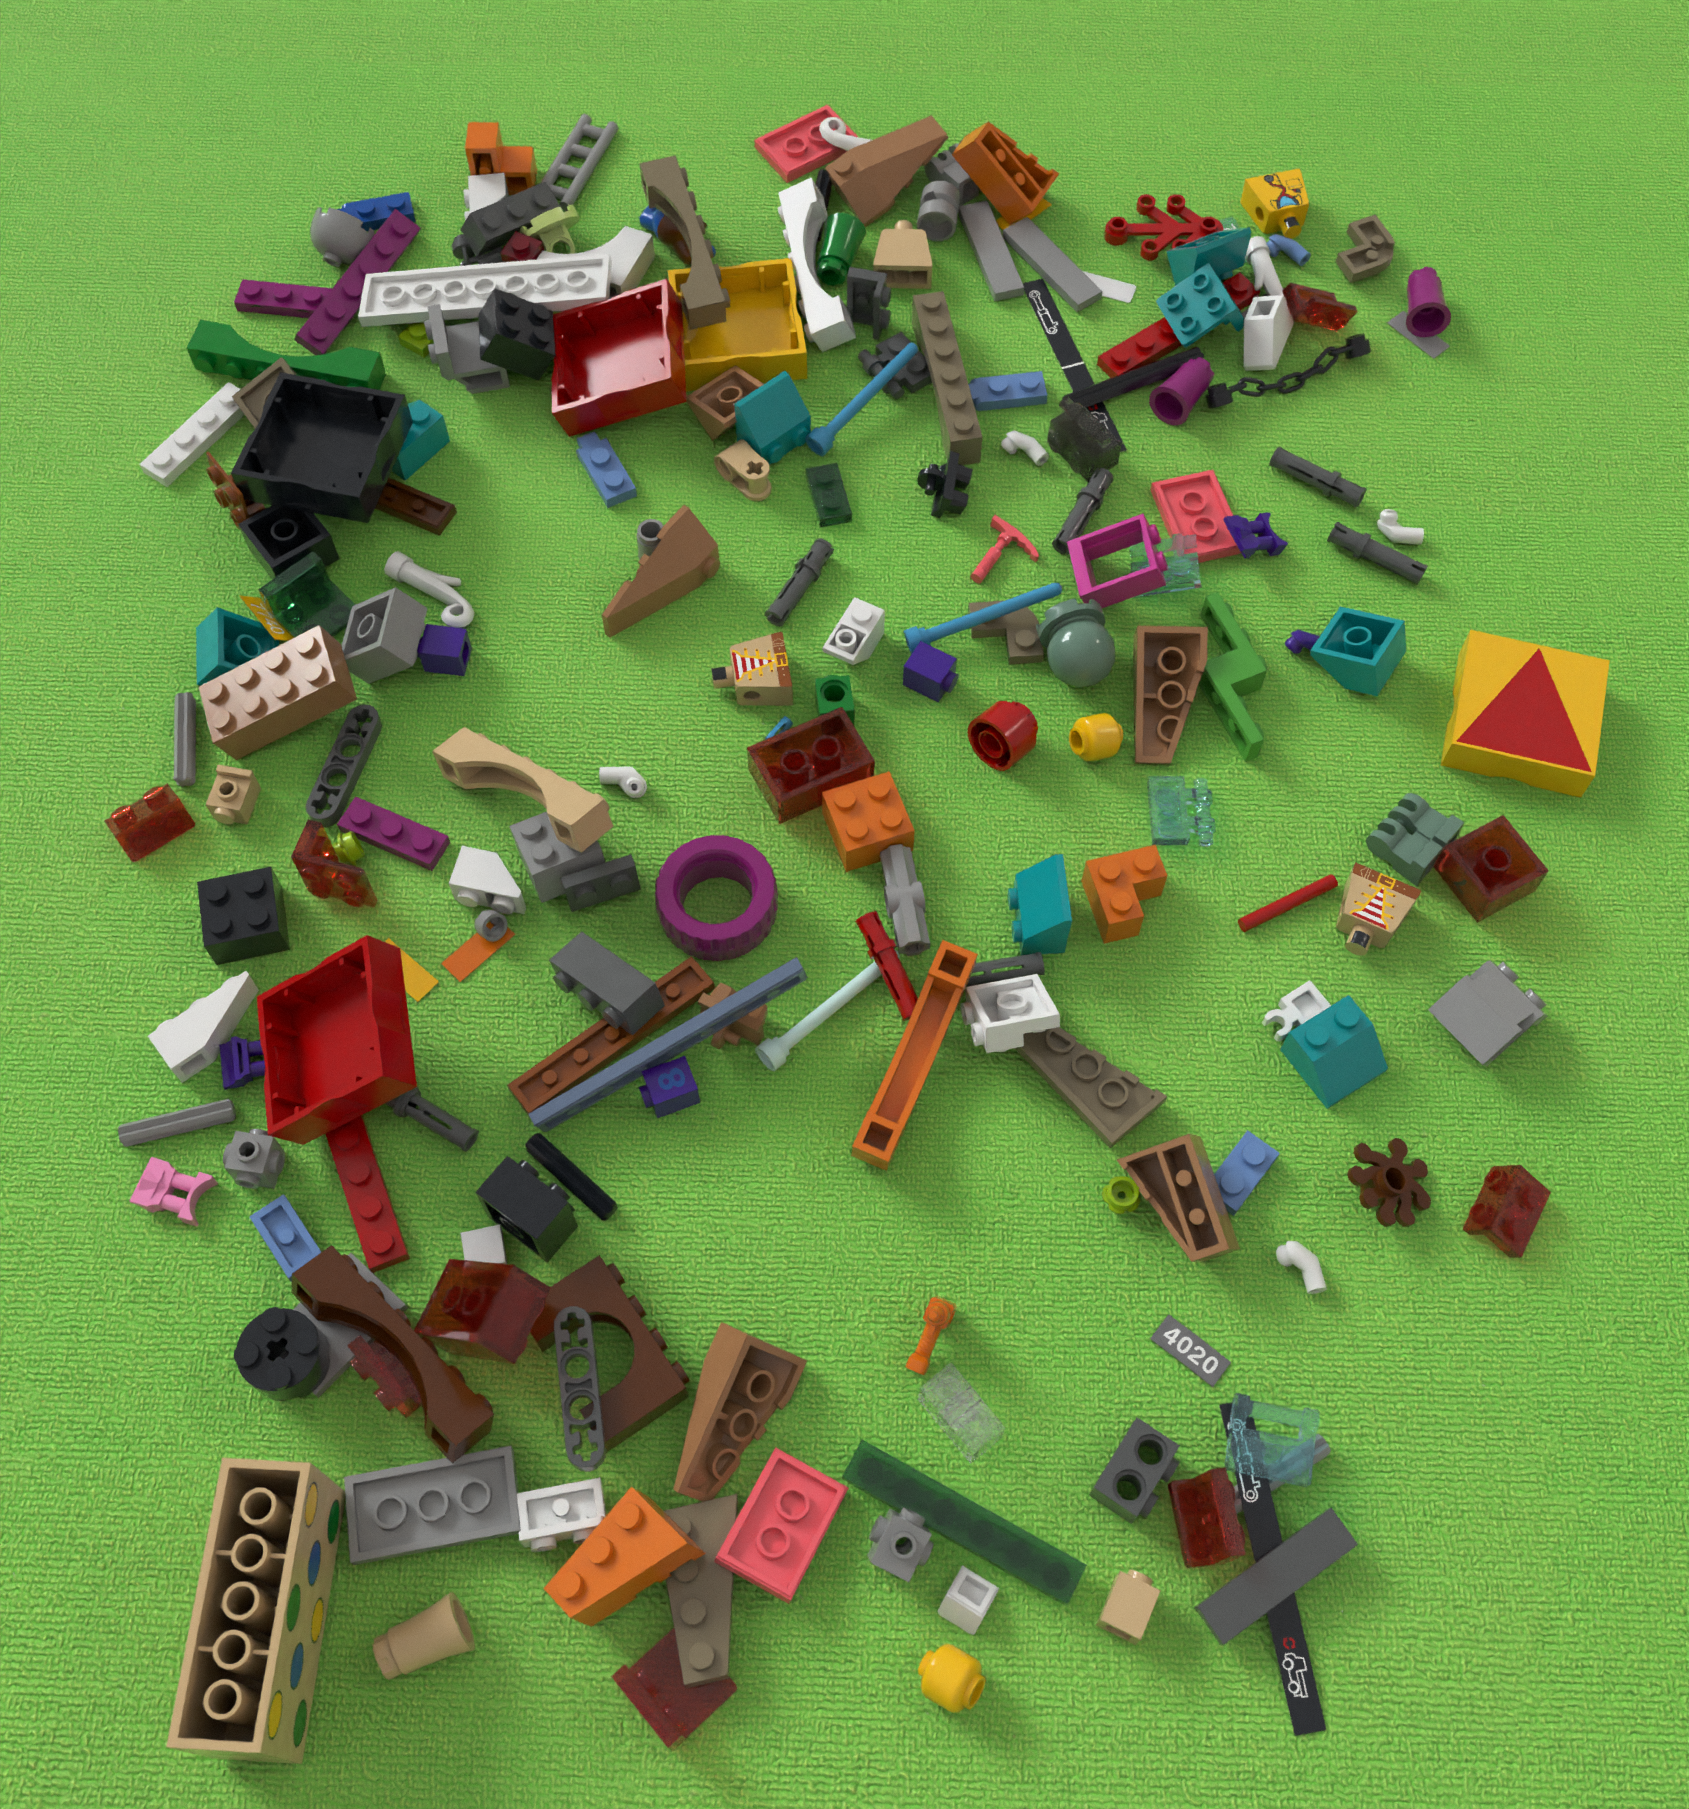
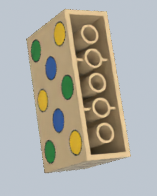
(258, 1613)

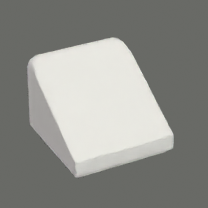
(967, 1600)

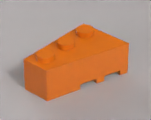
(1003, 172)
(620, 1559)

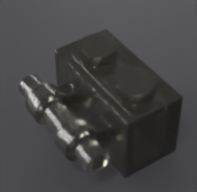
(1082, 440)

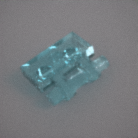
(1182, 568)
(1169, 811)

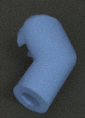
(1289, 247)

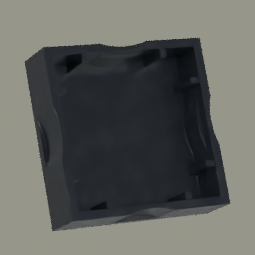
(323, 447)

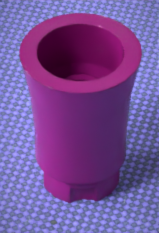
(1426, 304)
(1180, 393)

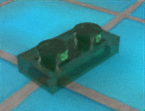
(828, 495)

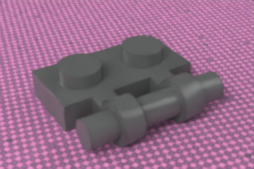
(912, 376)

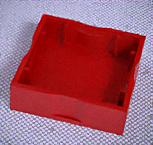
(618, 358)
(335, 1041)

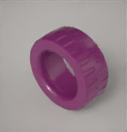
(716, 858)

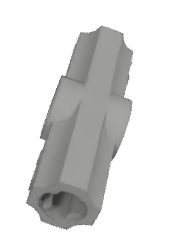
(904, 900)

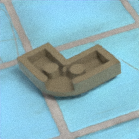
(1372, 252)
(1019, 632)

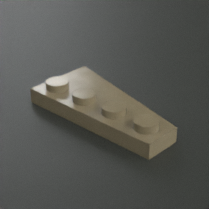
(1095, 1089)
(703, 1592)

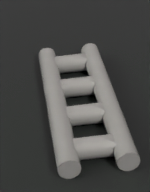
(591, 157)

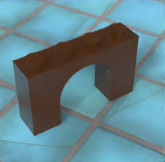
(652, 1382)

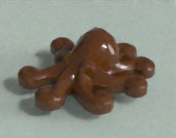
(1390, 1183)

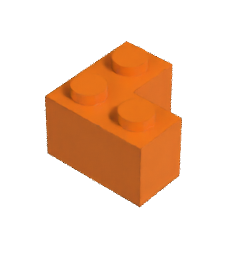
(489, 156)
(1117, 885)

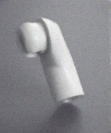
(1028, 444)
(1395, 532)
(626, 778)
(1306, 1261)

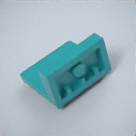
(1199, 306)

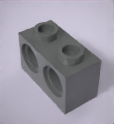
(1128, 1466)

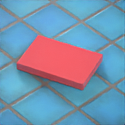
(799, 145)
(1197, 507)
(781, 1525)

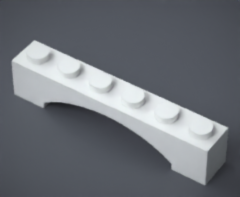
(803, 214)

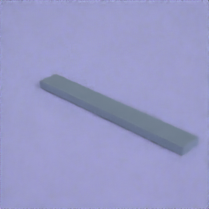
(668, 1045)

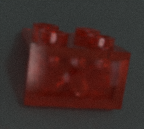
(325, 874)
(660, 1696)

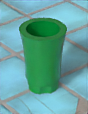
(840, 244)

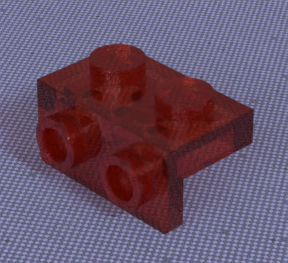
(1317, 307)
(149, 822)
(1507, 1208)
(388, 1372)
(1207, 1519)

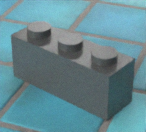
(497, 222)
(606, 983)

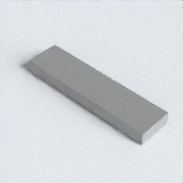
(991, 251)
(1052, 264)

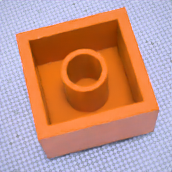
(866, 820)

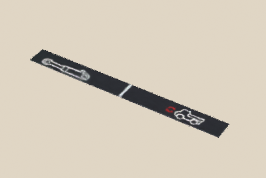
(1065, 348)
(1285, 1617)

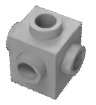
(254, 1159)
(901, 1558)

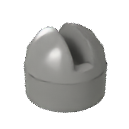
(496, 919)

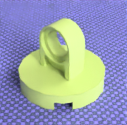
(553, 227)

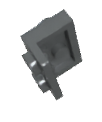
(868, 299)
(601, 883)

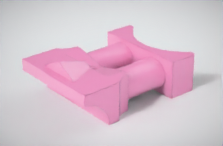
(158, 1184)

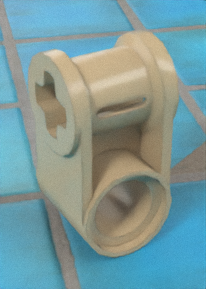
(745, 470)

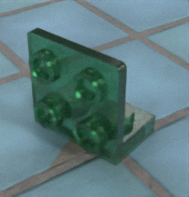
(306, 598)

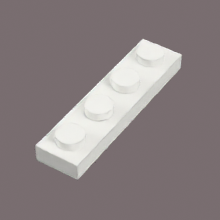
(193, 437)

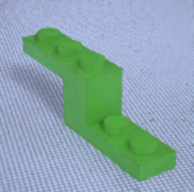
(1232, 676)

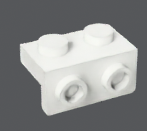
(560, 1513)

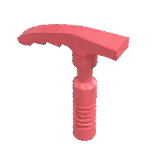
(1008, 534)

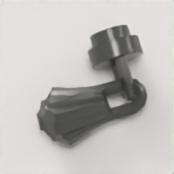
(462, 250)

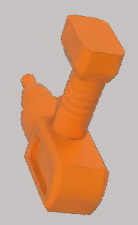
(938, 1316)

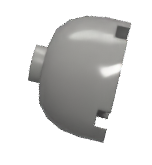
(338, 236)

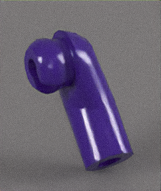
(1300, 640)

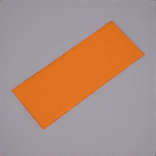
(473, 954)

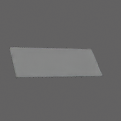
(1431, 345)

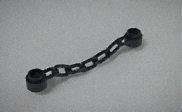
(1221, 395)

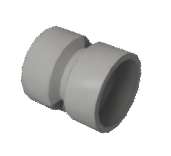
(939, 210)

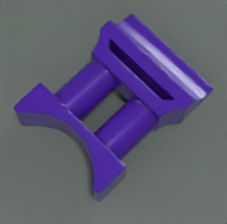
(1247, 542)
(237, 1064)

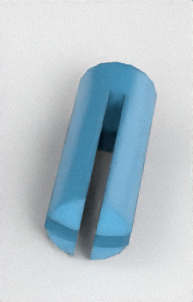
(785, 723)

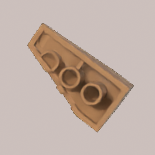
(879, 169)
(674, 569)
(1165, 681)
(735, 1397)

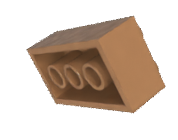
(277, 693)

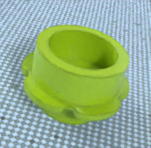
(348, 848)
(1121, 1185)

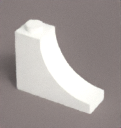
(630, 257)

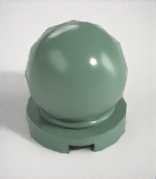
(1077, 643)

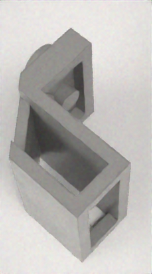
(458, 354)
(1488, 1011)

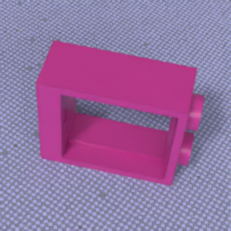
(1108, 541)

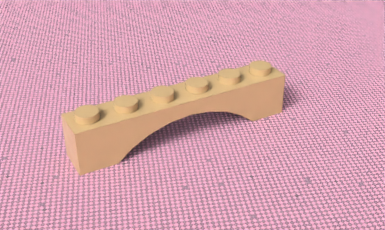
(479, 763)

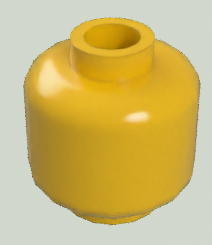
(1096, 737)
(951, 1678)

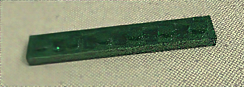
(965, 1522)

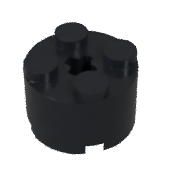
(267, 1338)

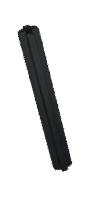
(1133, 379)

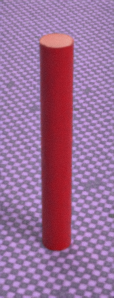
(1287, 902)

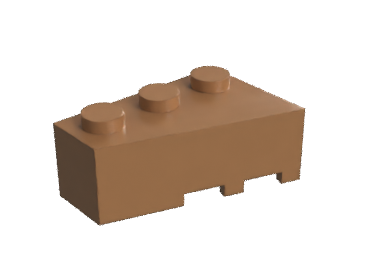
(1185, 1194)

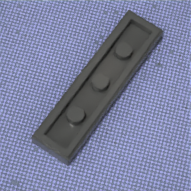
(1275, 1576)

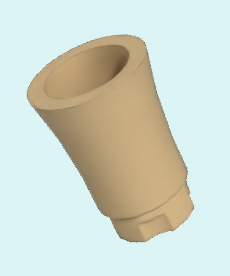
(424, 1638)

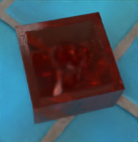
(1490, 868)

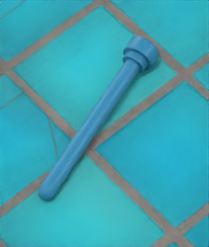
(821, 439)
(914, 635)

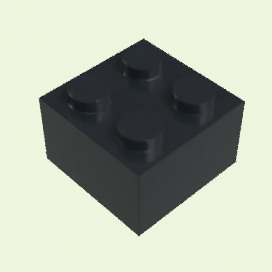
(516, 334)
(285, 536)
(243, 916)
(527, 1207)

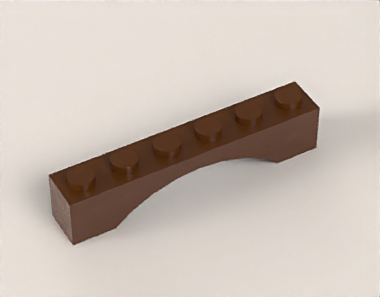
(340, 1295)

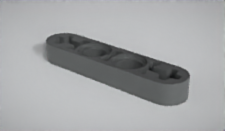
(339, 764)
(582, 1387)

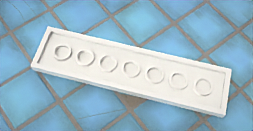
(463, 290)

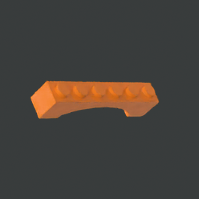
(914, 1056)

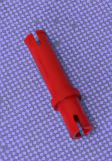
(883, 952)

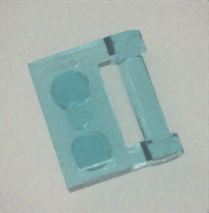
(1271, 1454)

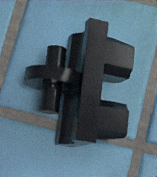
(941, 483)

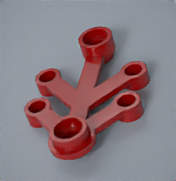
(1166, 227)

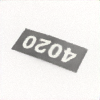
(1190, 1350)

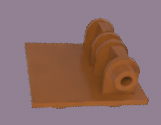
(229, 495)

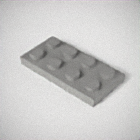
(432, 1505)

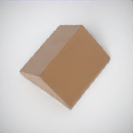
(715, 400)

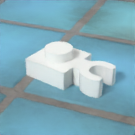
(1296, 1009)

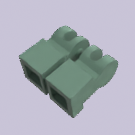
(1413, 837)

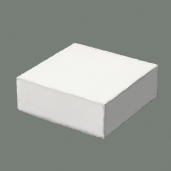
(484, 1245)

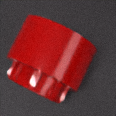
(1002, 729)

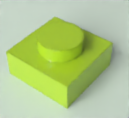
(415, 339)

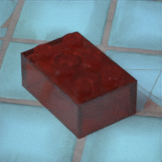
(808, 760)
(483, 1310)

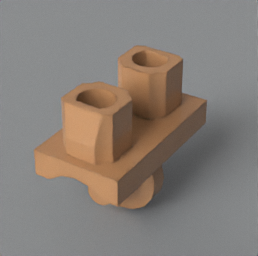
(748, 1027)

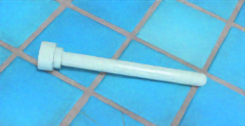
(774, 1051)

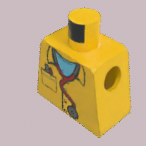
(1277, 202)

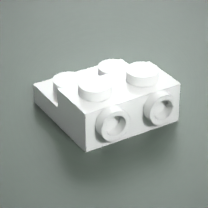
(1007, 1010)

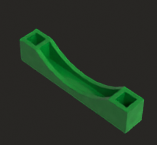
(222, 351)

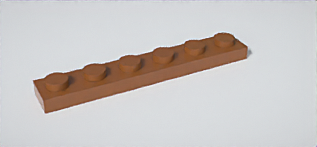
(604, 1043)

